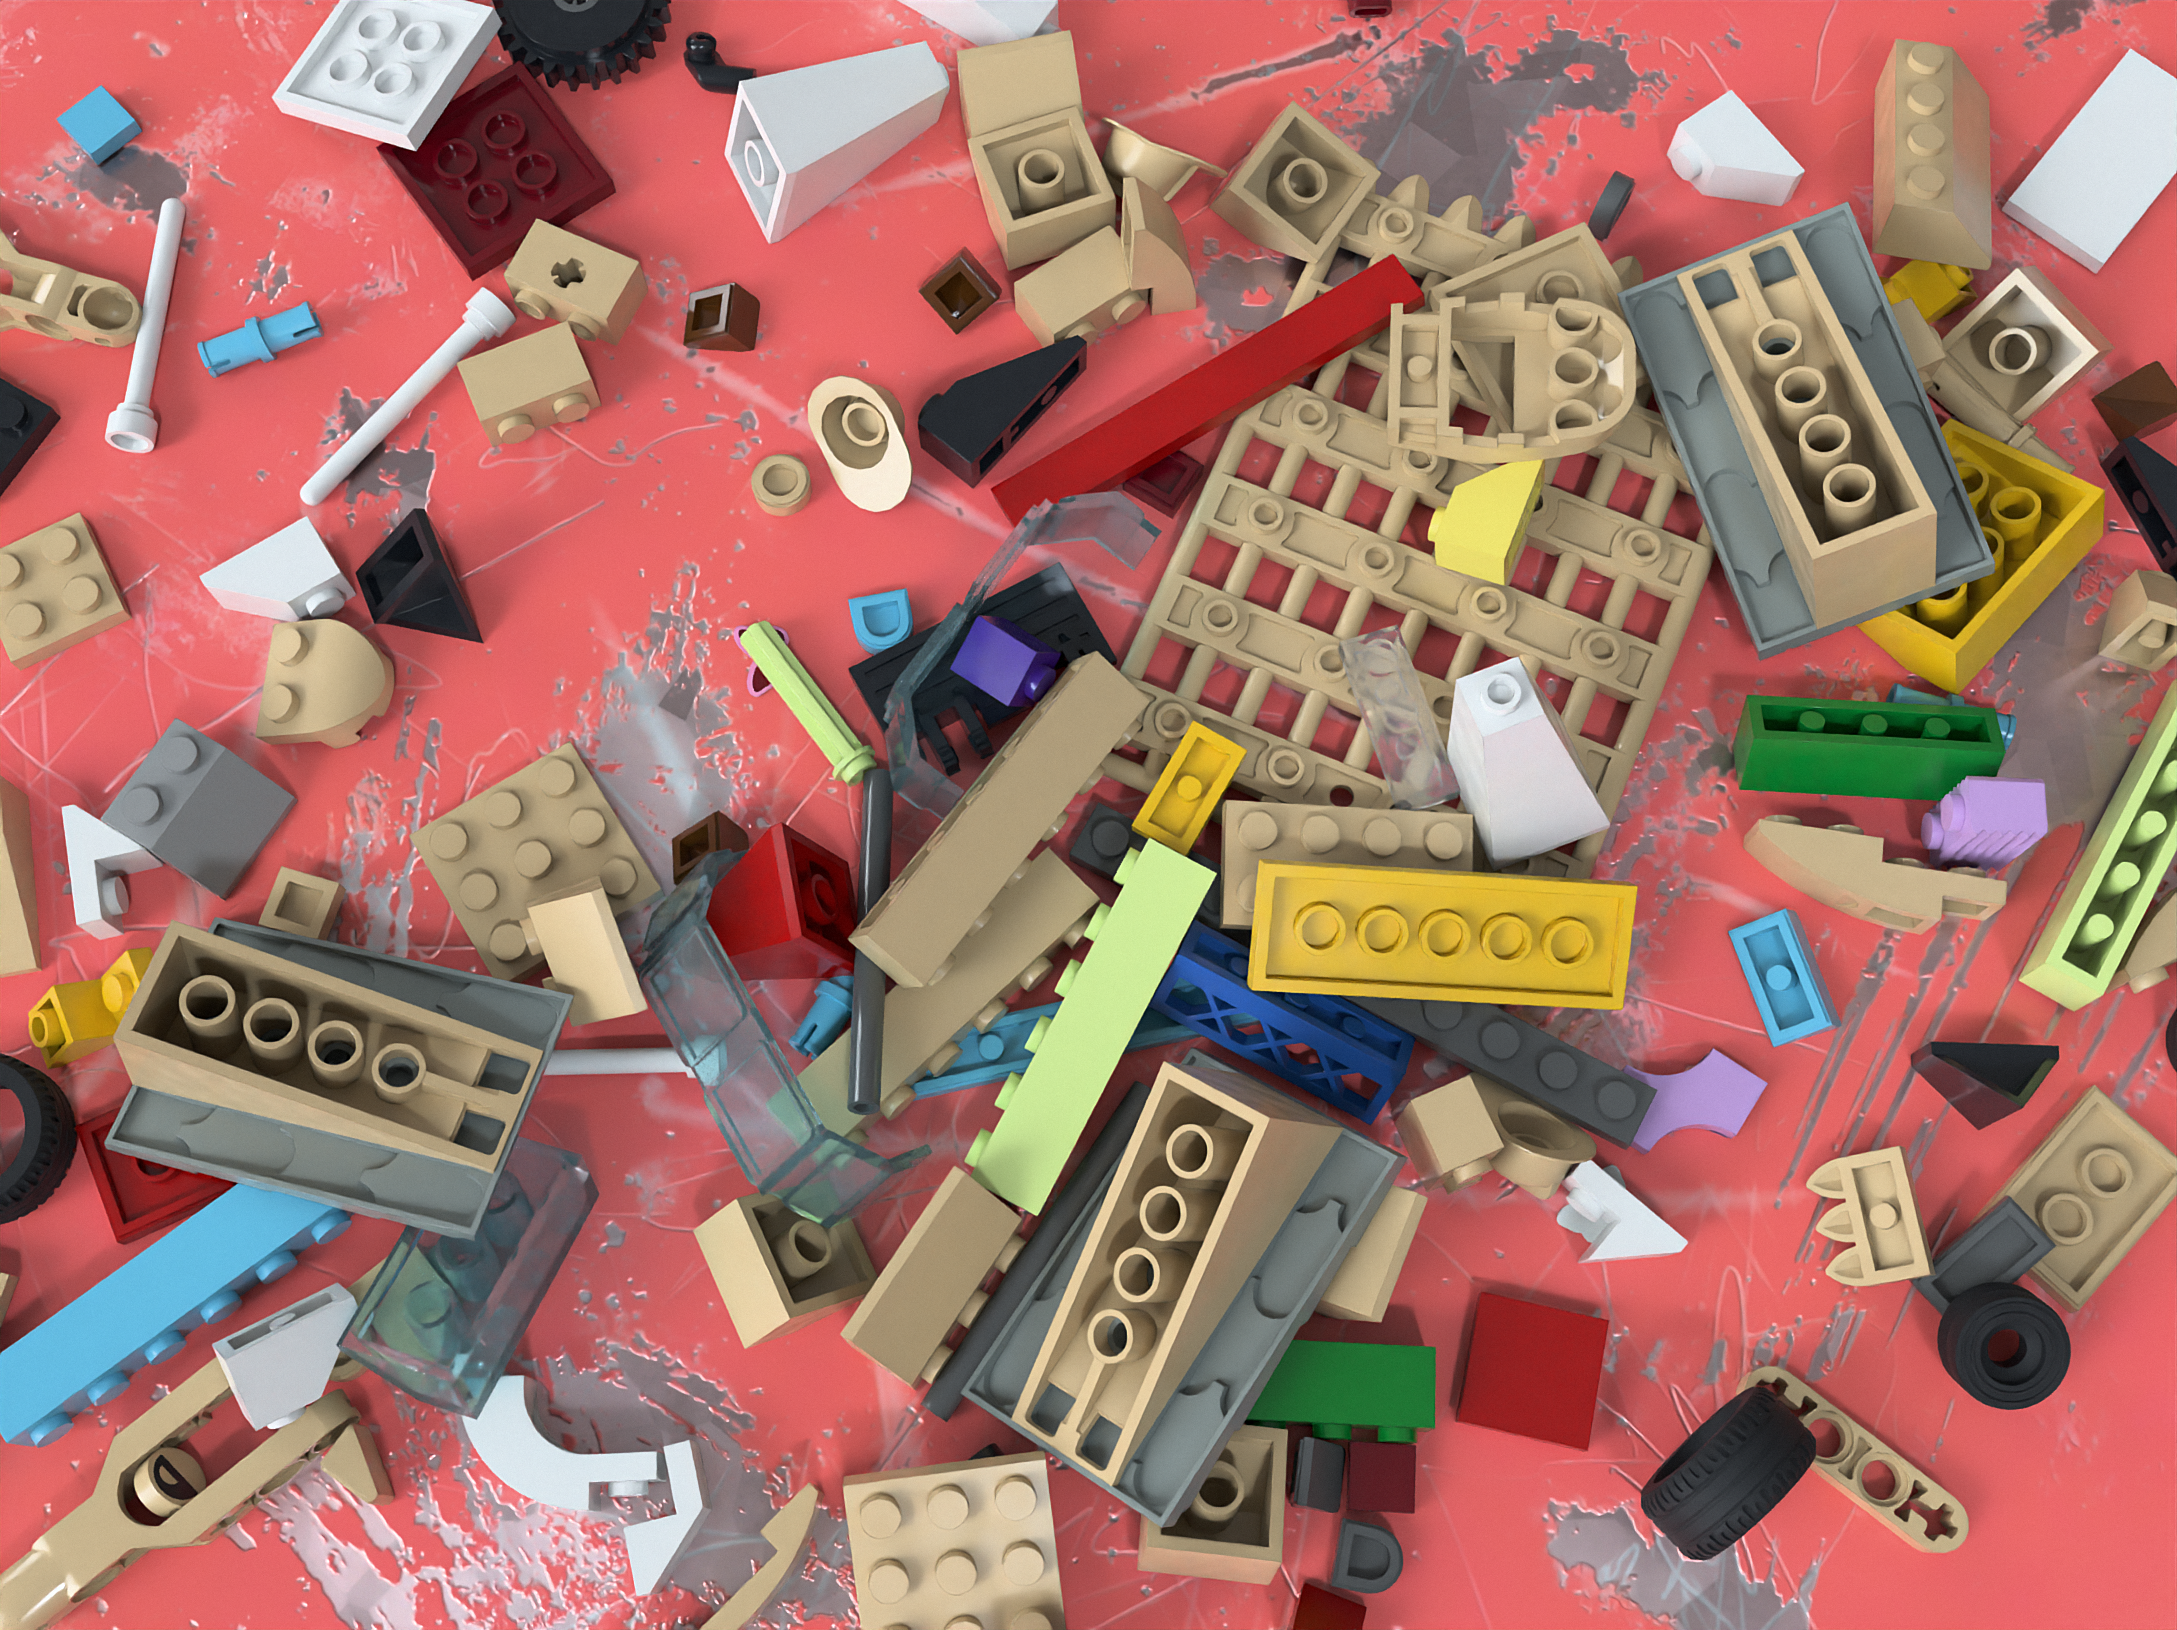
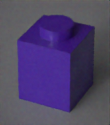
(1006, 662)

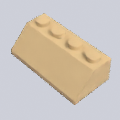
(1931, 159)

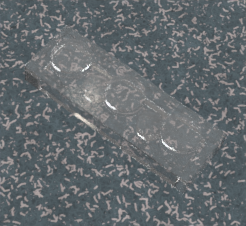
(1398, 719)

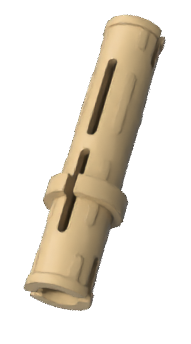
(1983, 414)

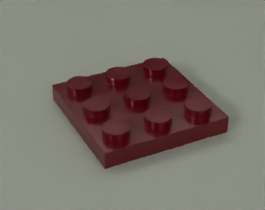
(496, 167)

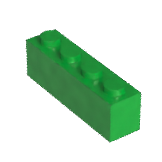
(1863, 747)
(1351, 1388)

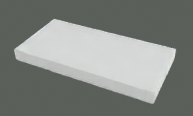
(2104, 165)

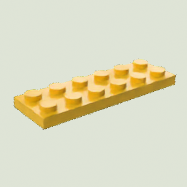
(1440, 935)

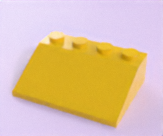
(2037, 532)

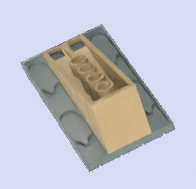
(1805, 432)
(332, 1072)
(1183, 1283)

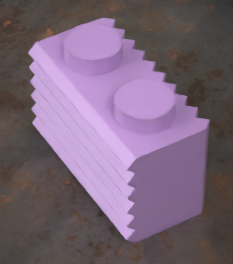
(1985, 822)

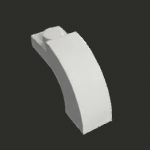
(532, 1462)

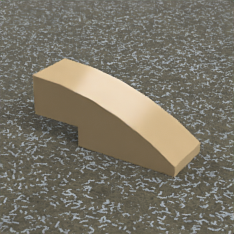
(1155, 249)

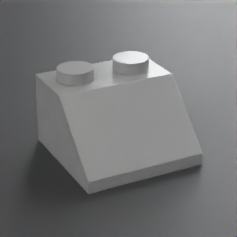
(199, 809)

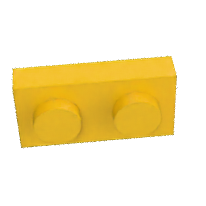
(1189, 789)

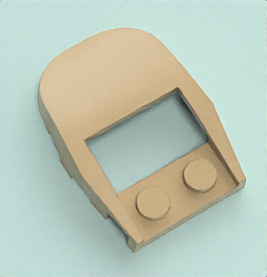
(1568, 377)

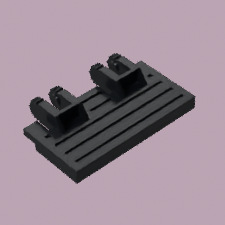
(1040, 605)

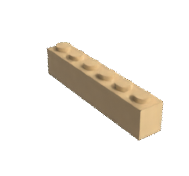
(1000, 822)
(928, 1022)

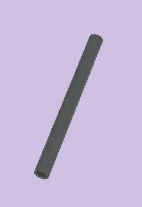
(869, 979)
(945, 1392)

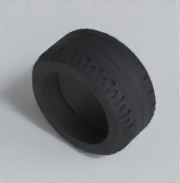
(46, 1140)
(1728, 1474)

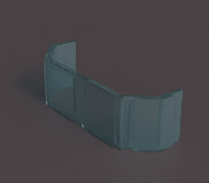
(1100, 517)
(744, 1070)

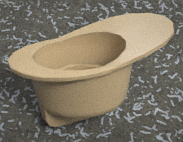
(1154, 164)
(862, 441)
(1536, 1141)

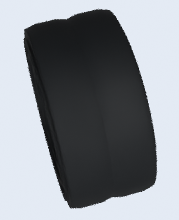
(2034, 1368)

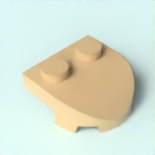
(322, 684)

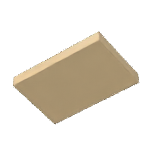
(2092, 1192)

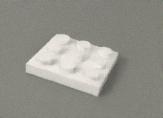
(387, 66)

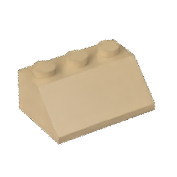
(936, 1281)

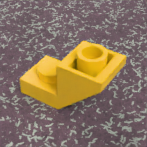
(1932, 286)
(85, 1014)

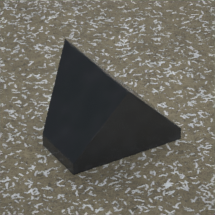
(415, 583)
(1985, 1078)

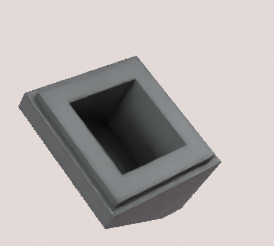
(1317, 1475)

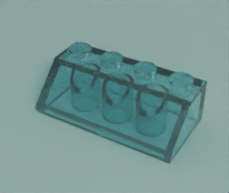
(457, 1307)

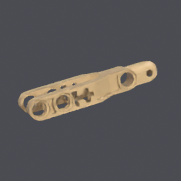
(66, 302)
(102, 1537)

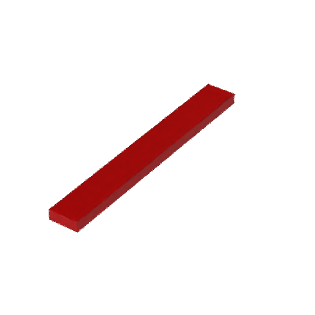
(1215, 391)

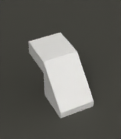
(661, 1543)

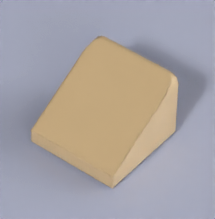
(358, 1466)

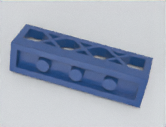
(1340, 1032)

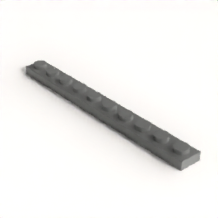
(1465, 1032)

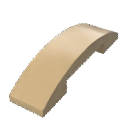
(789, 1534)

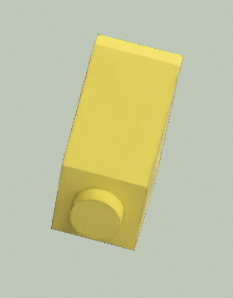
(1487, 520)

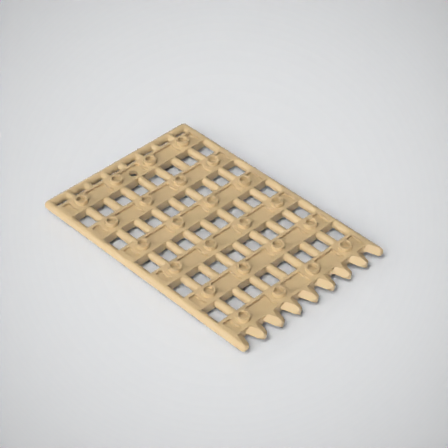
(1406, 579)

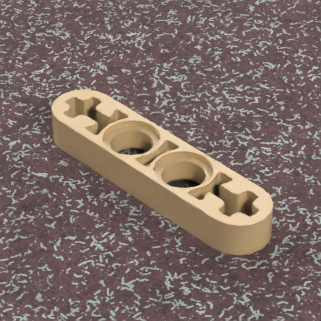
(1855, 1452)

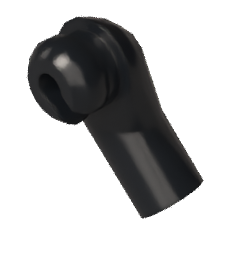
(709, 67)

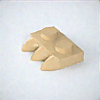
(1877, 1215)

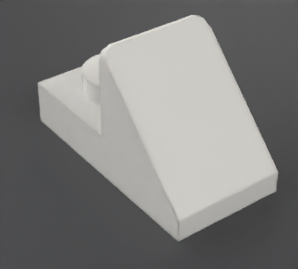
(95, 861)
(1631, 1226)

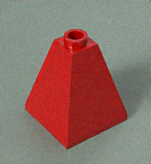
(786, 910)

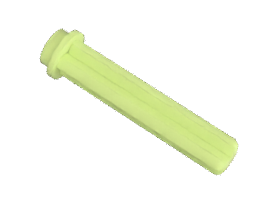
(808, 704)

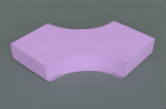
(1709, 1097)

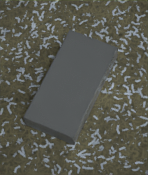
(1993, 1249)

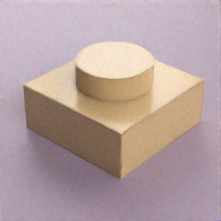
(302, 904)

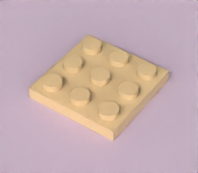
(1552, 268)
(526, 841)
(956, 1546)

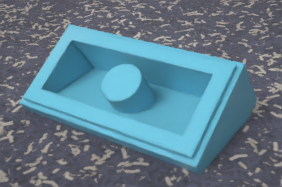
(1784, 978)

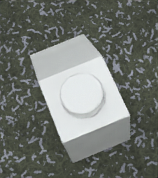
(1733, 155)
(282, 577)
(286, 1357)

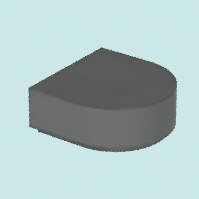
(1611, 205)
(1365, 1558)

